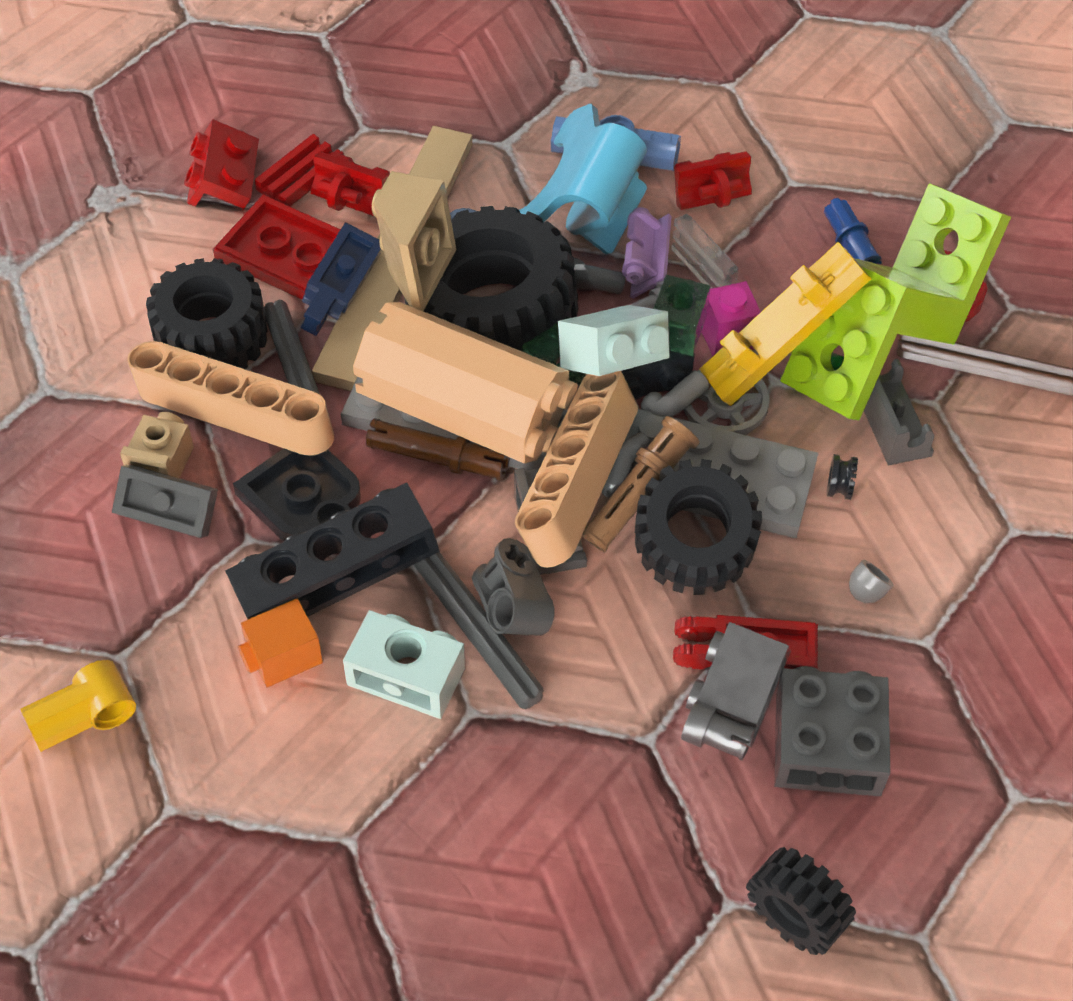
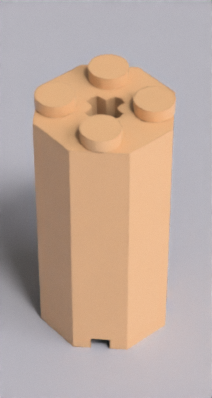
(463, 382)

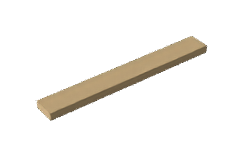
(438, 159)

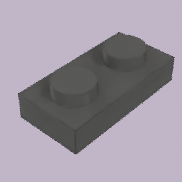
(164, 501)

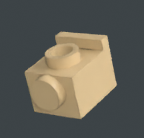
(160, 445)

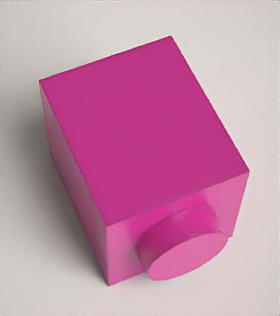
(728, 310)

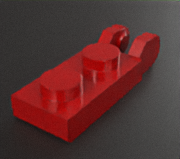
(799, 635)

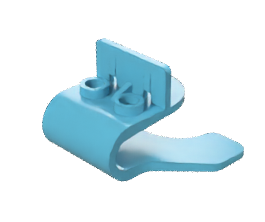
(596, 175)

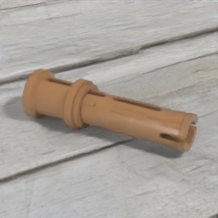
(664, 450)

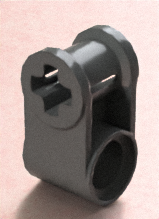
(514, 591)

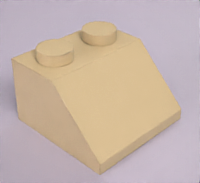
(414, 233)

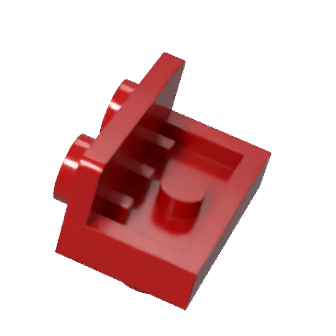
(222, 165)

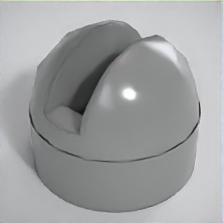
(869, 583)

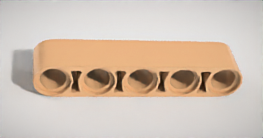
(232, 397)
(576, 468)

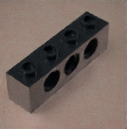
(360, 560)

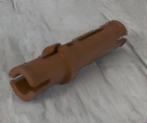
(454, 453)

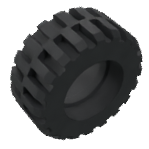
(513, 251)

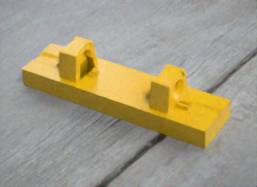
(784, 323)

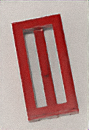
(291, 169)

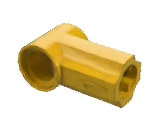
(92, 700)

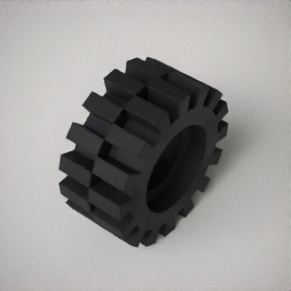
(801, 900)

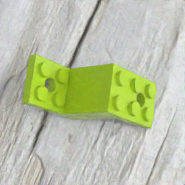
(918, 297)

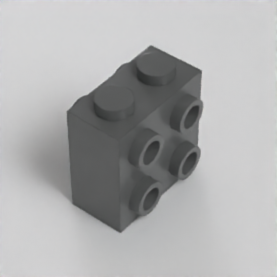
(832, 731)

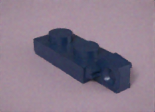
(339, 276)

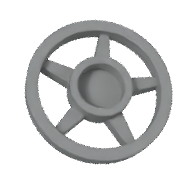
(720, 409)

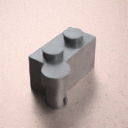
(735, 690)

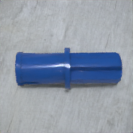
(850, 232)

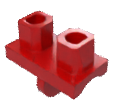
(712, 180)
(346, 183)

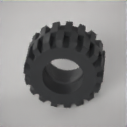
(206, 292)
(702, 489)

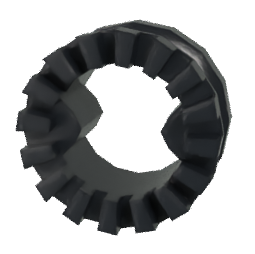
(840, 476)

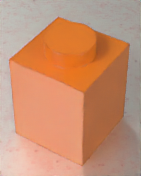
(280, 643)

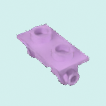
(647, 251)

